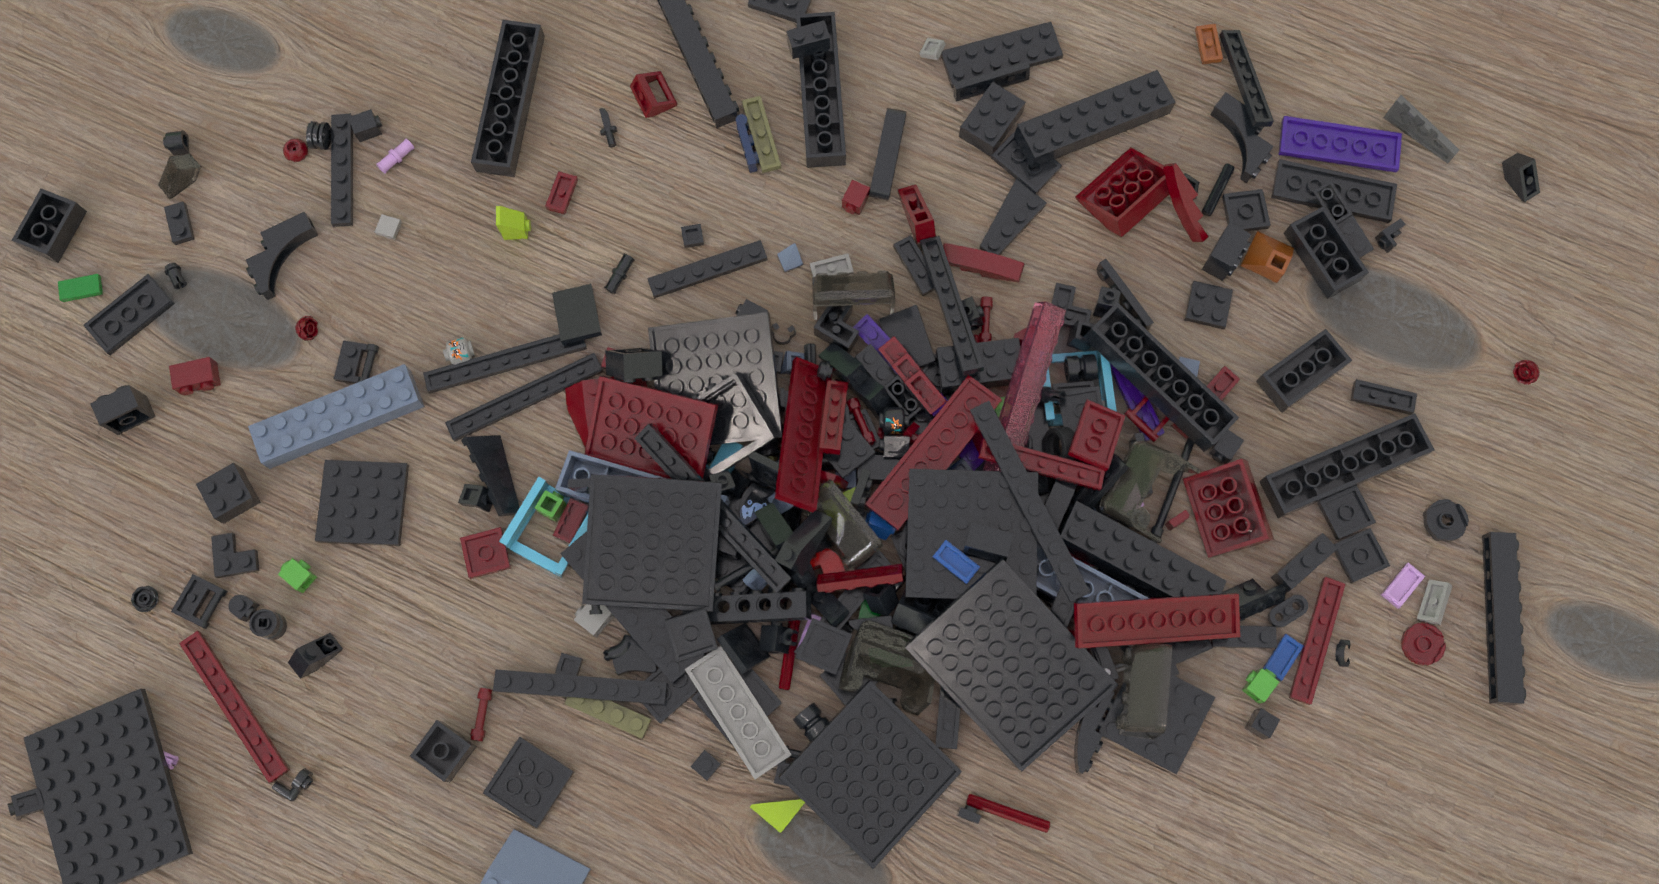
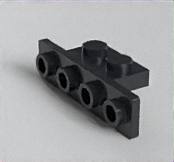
(1255, 599)

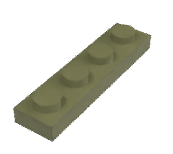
(761, 134)
(612, 714)

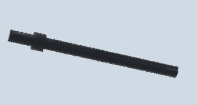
(1158, 530)

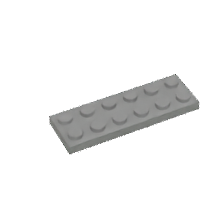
(738, 712)

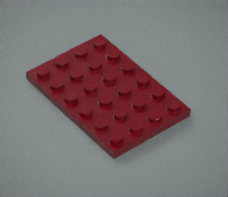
(626, 409)

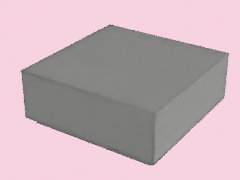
(932, 48)
(388, 227)

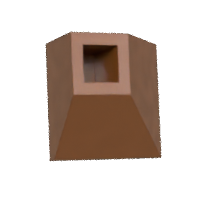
(1267, 257)

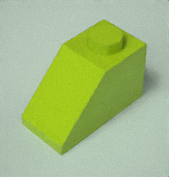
(512, 223)

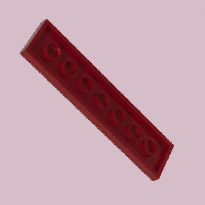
(933, 449)
(800, 455)
(1156, 620)

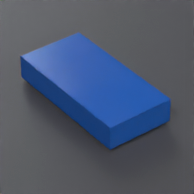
(956, 561)
(1283, 657)

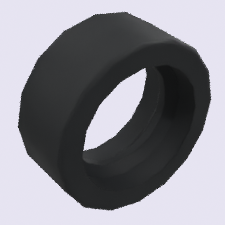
(1052, 439)

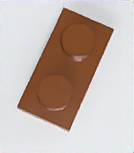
(1208, 44)

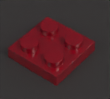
(485, 553)

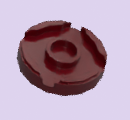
(1423, 644)

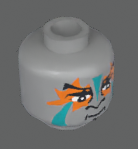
(458, 350)

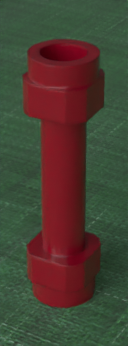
(986, 304)
(854, 407)
(478, 733)

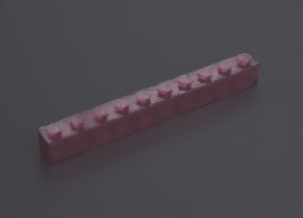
(1029, 373)

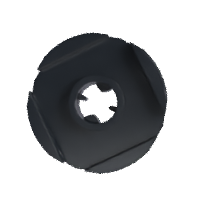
(1451, 510)

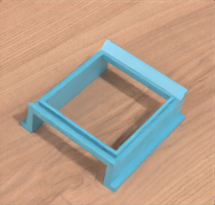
(1104, 379)
(520, 521)

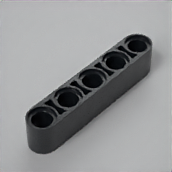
(887, 154)

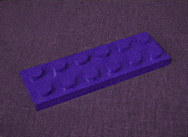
(1340, 144)

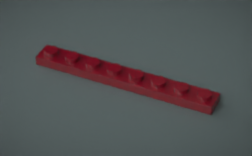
(234, 707)

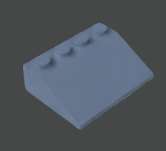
(531, 862)

